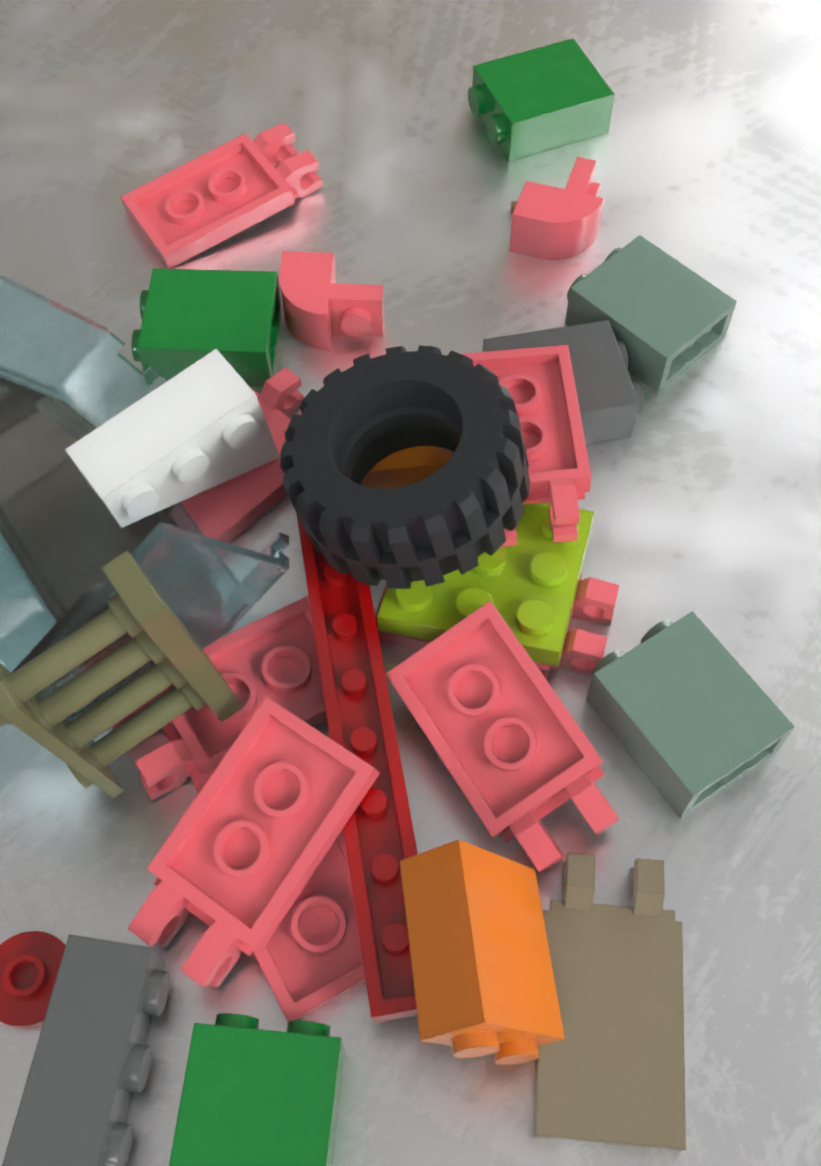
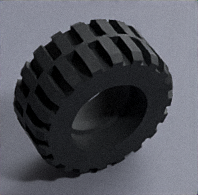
(395, 406)

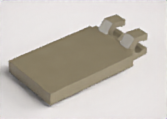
(620, 1014)

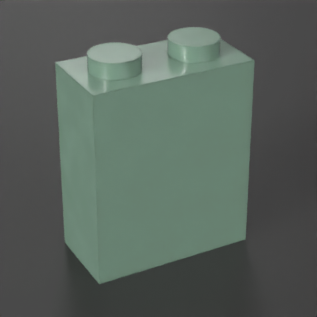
(654, 307)
(686, 711)

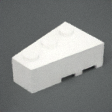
(176, 442)

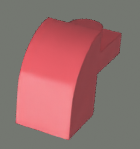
(558, 221)
(320, 307)

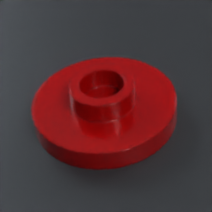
(28, 977)

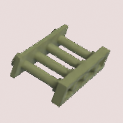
(156, 637)

